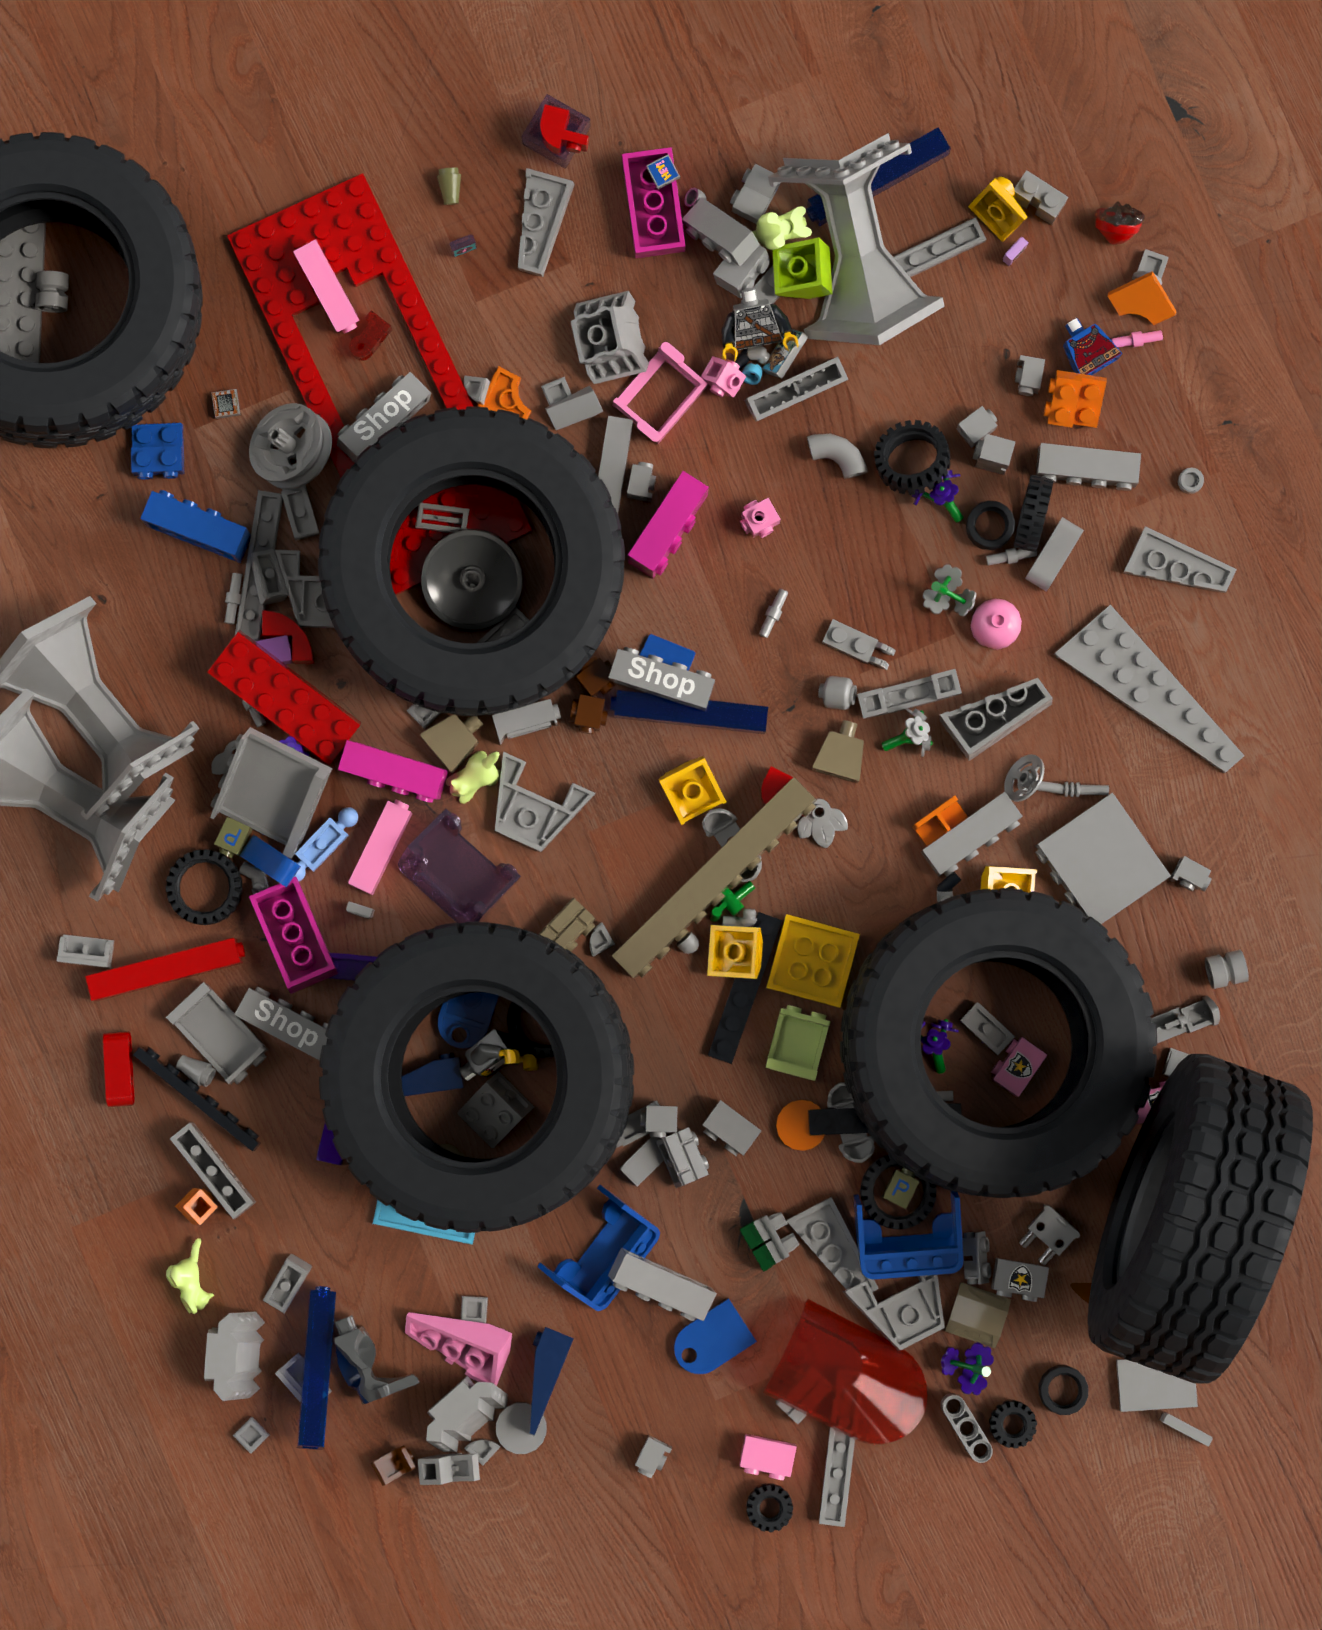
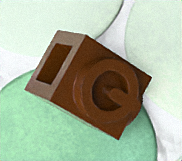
(595, 677)
(588, 714)

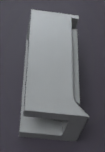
(526, 719)

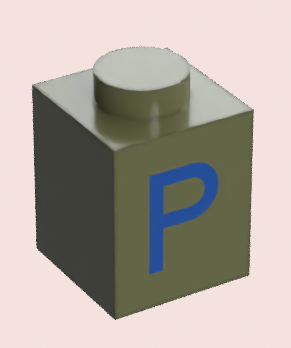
(232, 837)
(901, 1187)

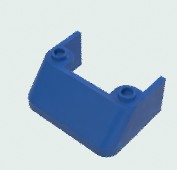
(910, 1254)
(589, 1276)

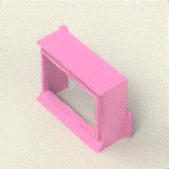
(672, 356)

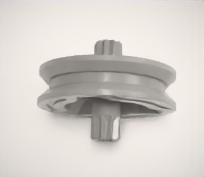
(309, 451)

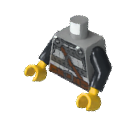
(755, 325)

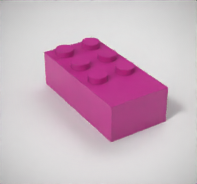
(652, 211)
(667, 526)
(394, 770)
(293, 935)

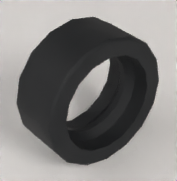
(1001, 509)
(1082, 1395)

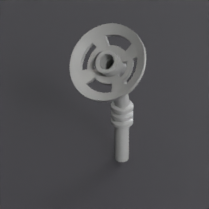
(1030, 782)

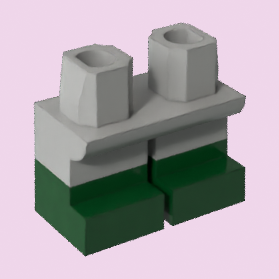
(773, 1250)

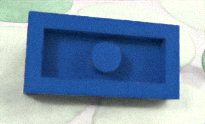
(667, 651)

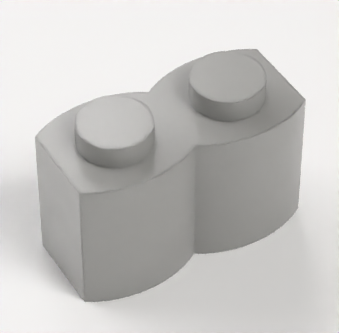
(755, 194)

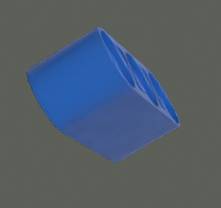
(270, 860)

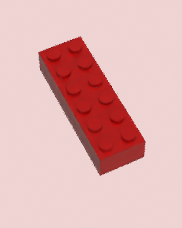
(284, 697)

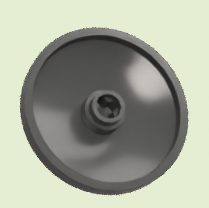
(472, 579)

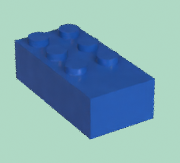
(195, 526)

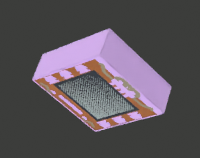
(1015, 251)

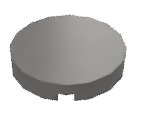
(514, 1429)

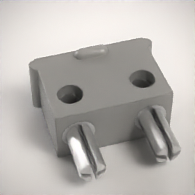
(1054, 1228)

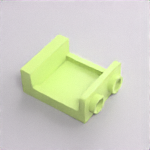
(798, 1043)

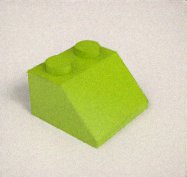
(803, 269)

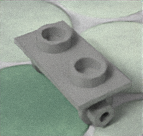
(1170, 1024)
(976, 1246)

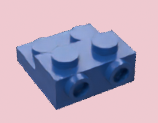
(157, 450)

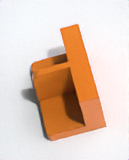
(940, 821)

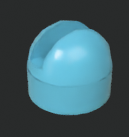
(755, 369)

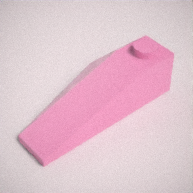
(472, 1345)

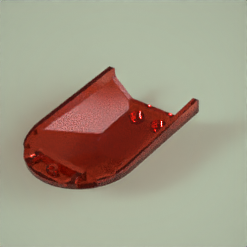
(849, 1378)

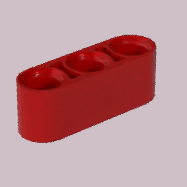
(118, 1069)

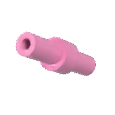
(1137, 339)

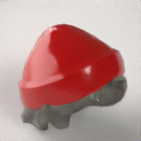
(1118, 222)

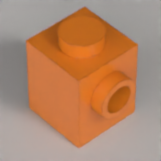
(197, 1206)

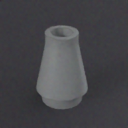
(198, 1071)

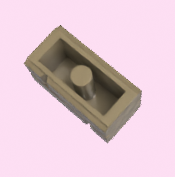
(569, 925)

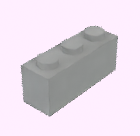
(720, 232)

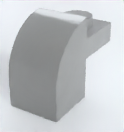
(448, 1468)

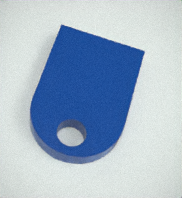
(468, 1012)
(714, 1339)

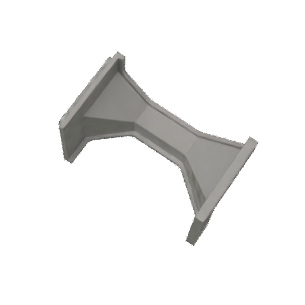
(869, 288)
(61, 670)
(38, 780)

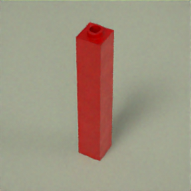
(165, 969)

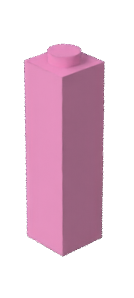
(327, 287)
(380, 846)

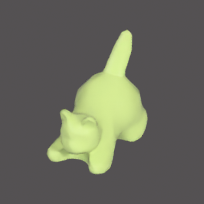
(775, 229)
(477, 773)
(186, 1278)

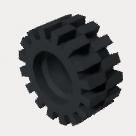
(1021, 1437)
(776, 1522)

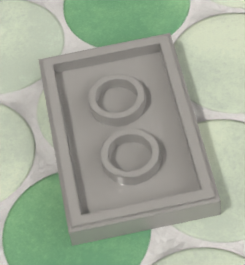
(1150, 1389)

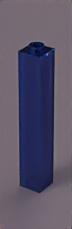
(925, 152)
(717, 714)
(316, 1368)

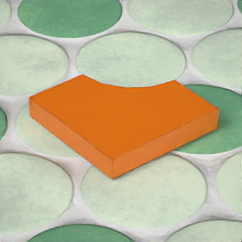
(1143, 297)
(504, 394)

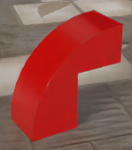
(279, 625)

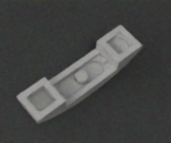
(909, 694)

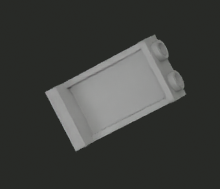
(218, 1034)

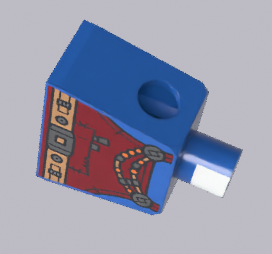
(1089, 348)

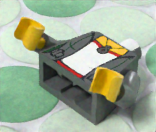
(493, 1054)

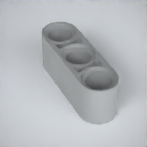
(1054, 554)
(975, 1437)

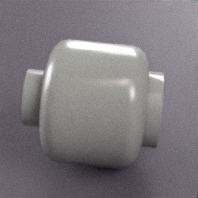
(838, 692)

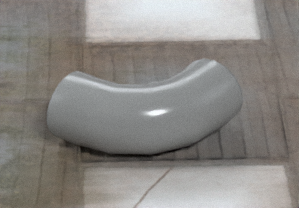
(840, 451)

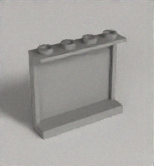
(271, 789)
(1102, 860)

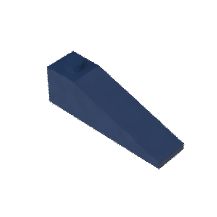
(434, 1076)
(548, 1362)

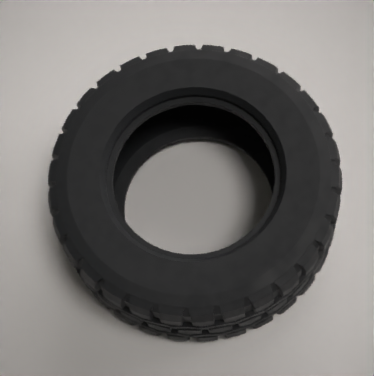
(156, 335)
(451, 452)
(1106, 1023)
(365, 1077)
(1200, 1219)

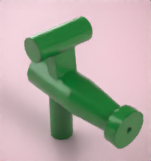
(732, 901)

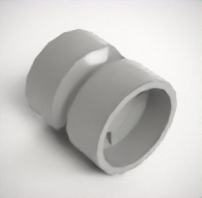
(52, 291)
(1226, 969)

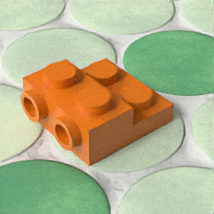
(1075, 399)

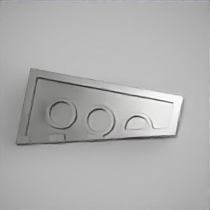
(544, 210)
(1174, 562)
(831, 1241)

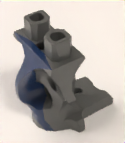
(356, 1358)

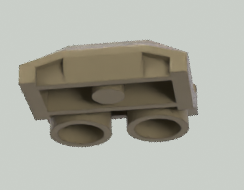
(978, 1315)

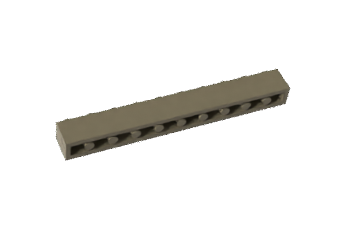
(714, 878)

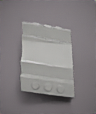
(609, 337)
(234, 1355)
(463, 1413)

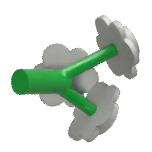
(942, 590)
(914, 733)

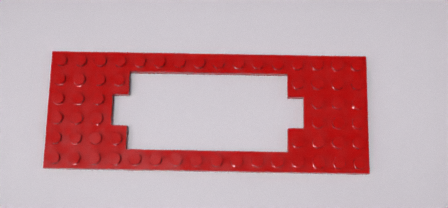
(358, 239)

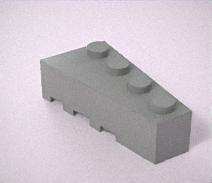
(991, 719)

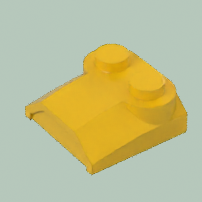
(998, 208)
(691, 789)
(1007, 877)
(735, 952)

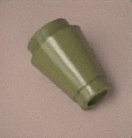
(449, 184)

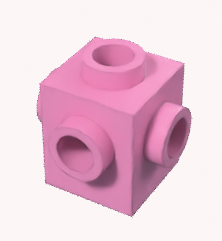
(728, 378)
(763, 510)

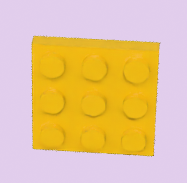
(813, 961)

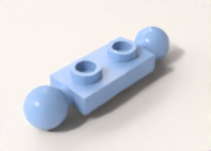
(325, 841)

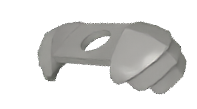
(722, 825)
(854, 1146)

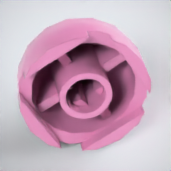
(996, 624)

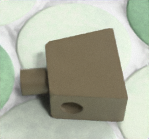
(452, 740)
(841, 754)

